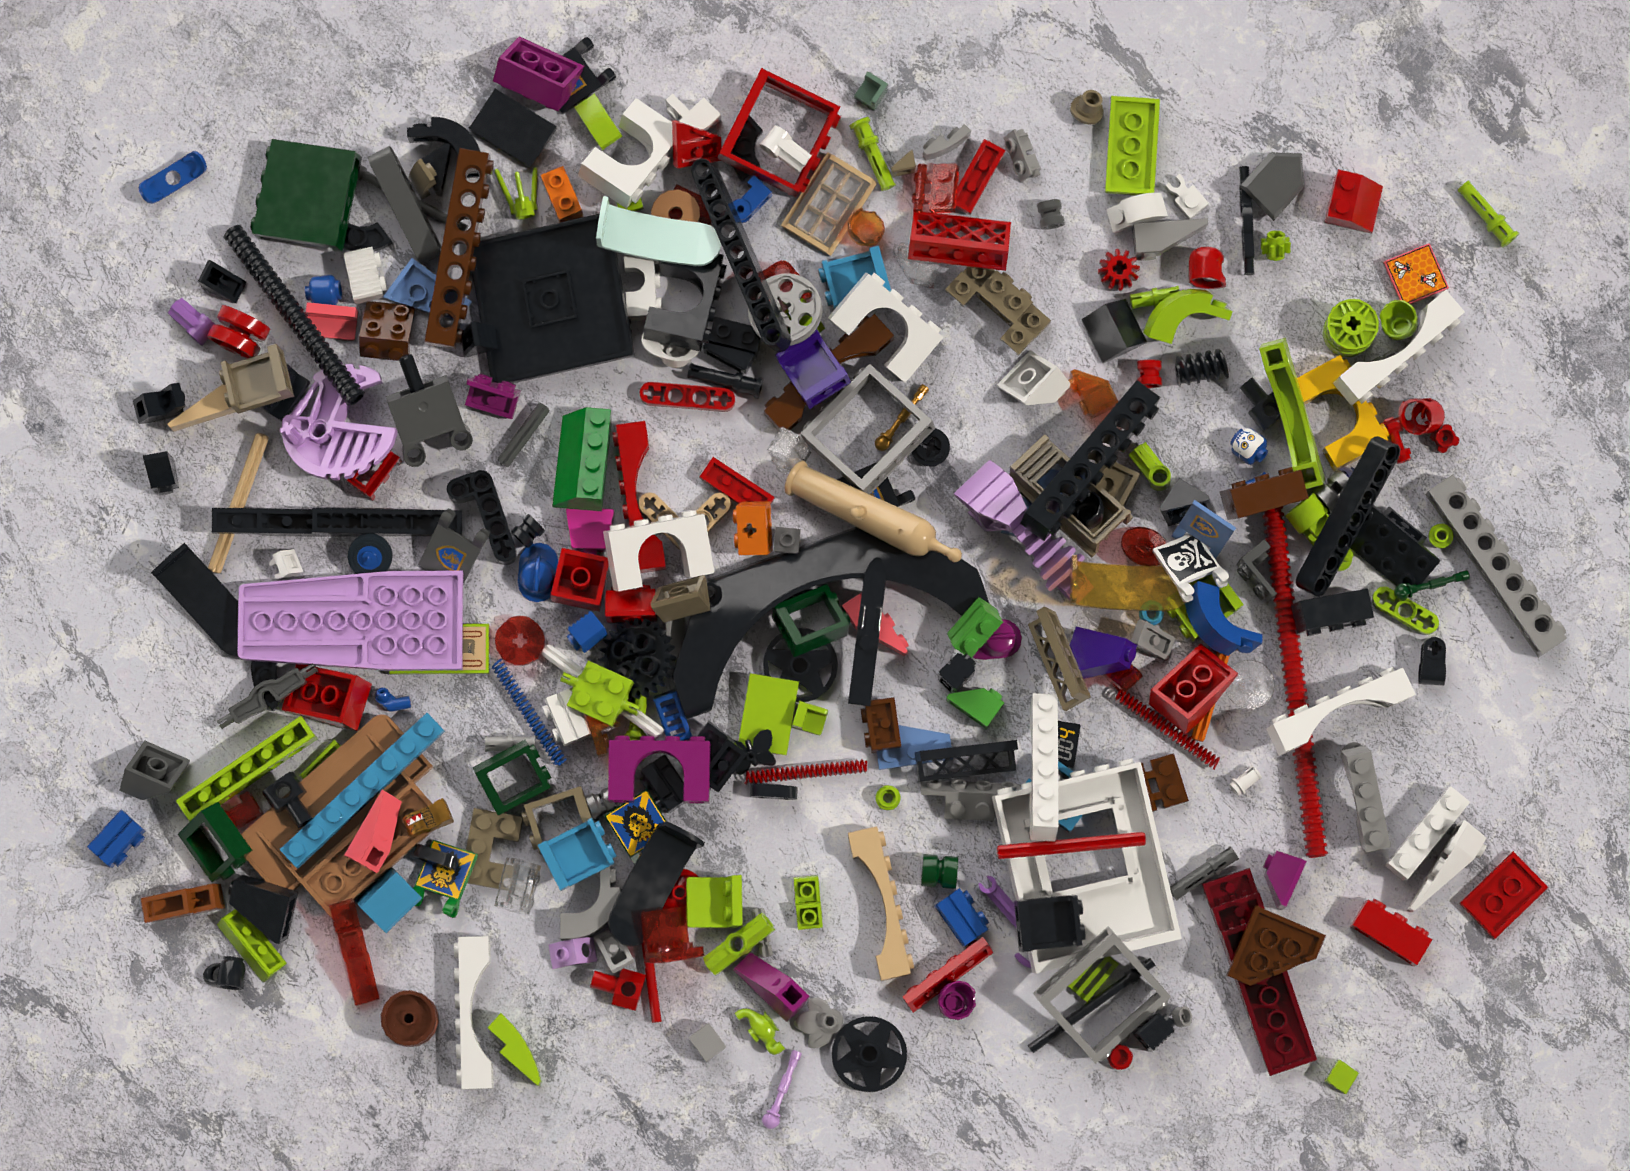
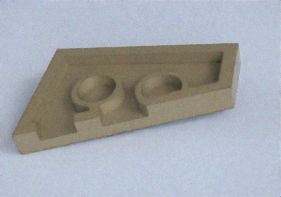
(1119, 483)

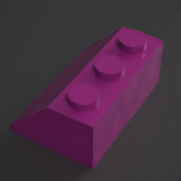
(537, 73)

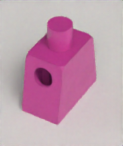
(587, 529)

